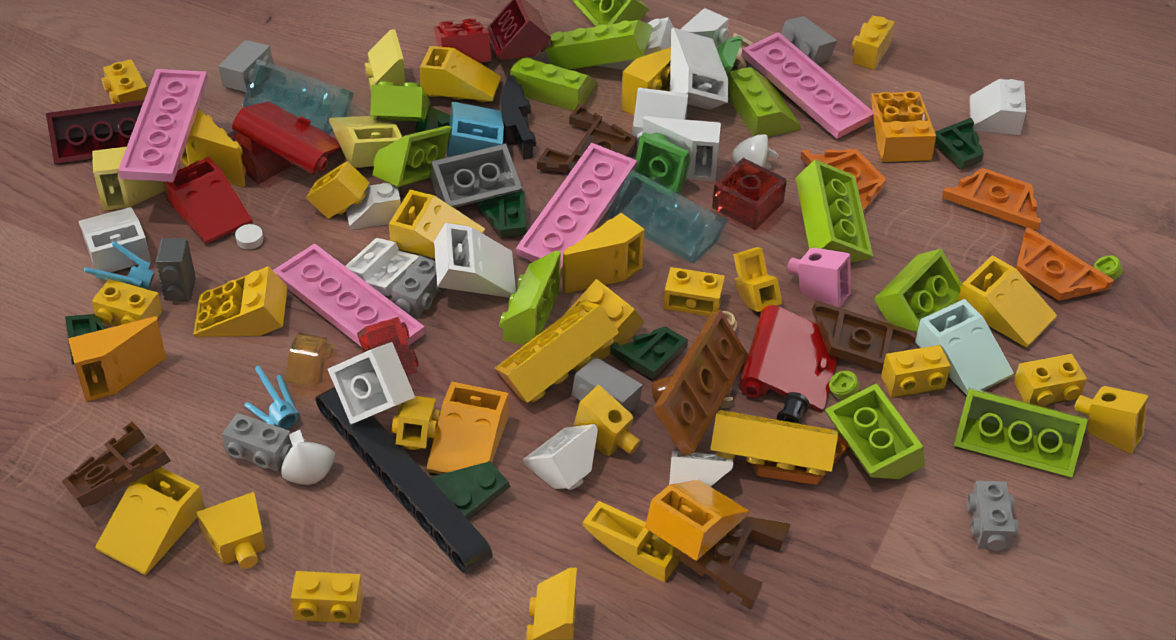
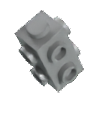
(416, 287)
(256, 442)
(992, 515)

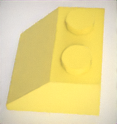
(386, 61)

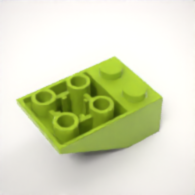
(399, 102)

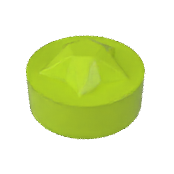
(1109, 266)
(844, 384)

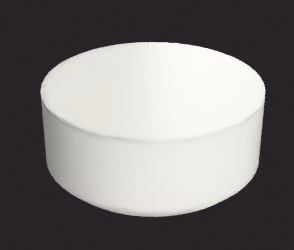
(249, 236)

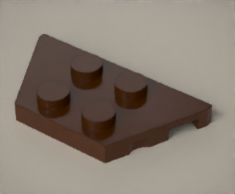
(859, 336)

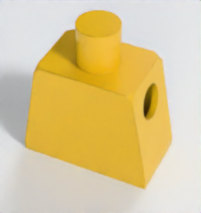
(1115, 416)
(610, 419)
(234, 530)

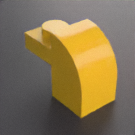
(753, 282)

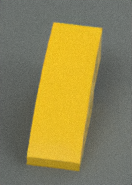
(631, 540)

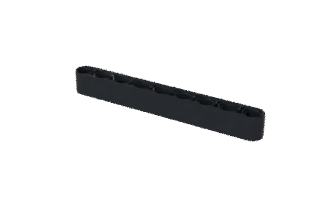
(409, 485)

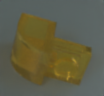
(307, 359)

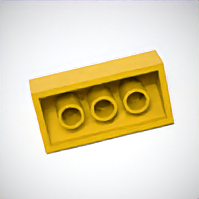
(557, 351)
(774, 441)

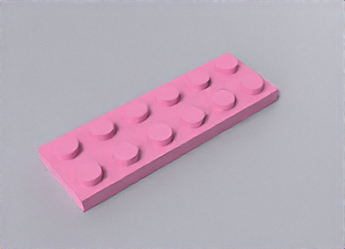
(808, 85)
(163, 125)
(577, 203)
(340, 294)

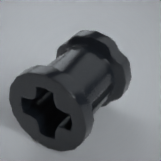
(792, 407)

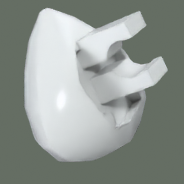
(755, 150)
(306, 461)

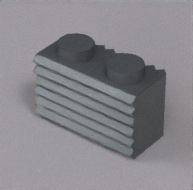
(175, 269)

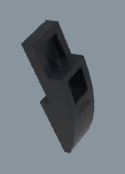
(515, 118)

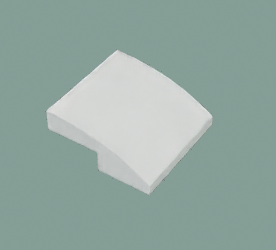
(381, 264)

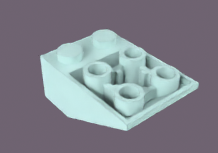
(967, 344)

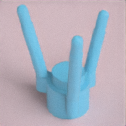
(138, 276)
(282, 413)

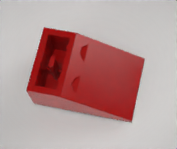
(467, 37)
(206, 200)

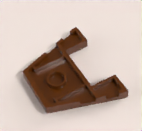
(598, 132)
(111, 471)
(723, 556)

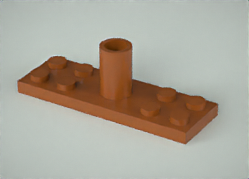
(700, 383)

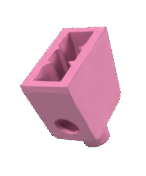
(823, 275)

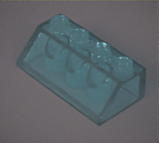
(297, 94)
(668, 216)

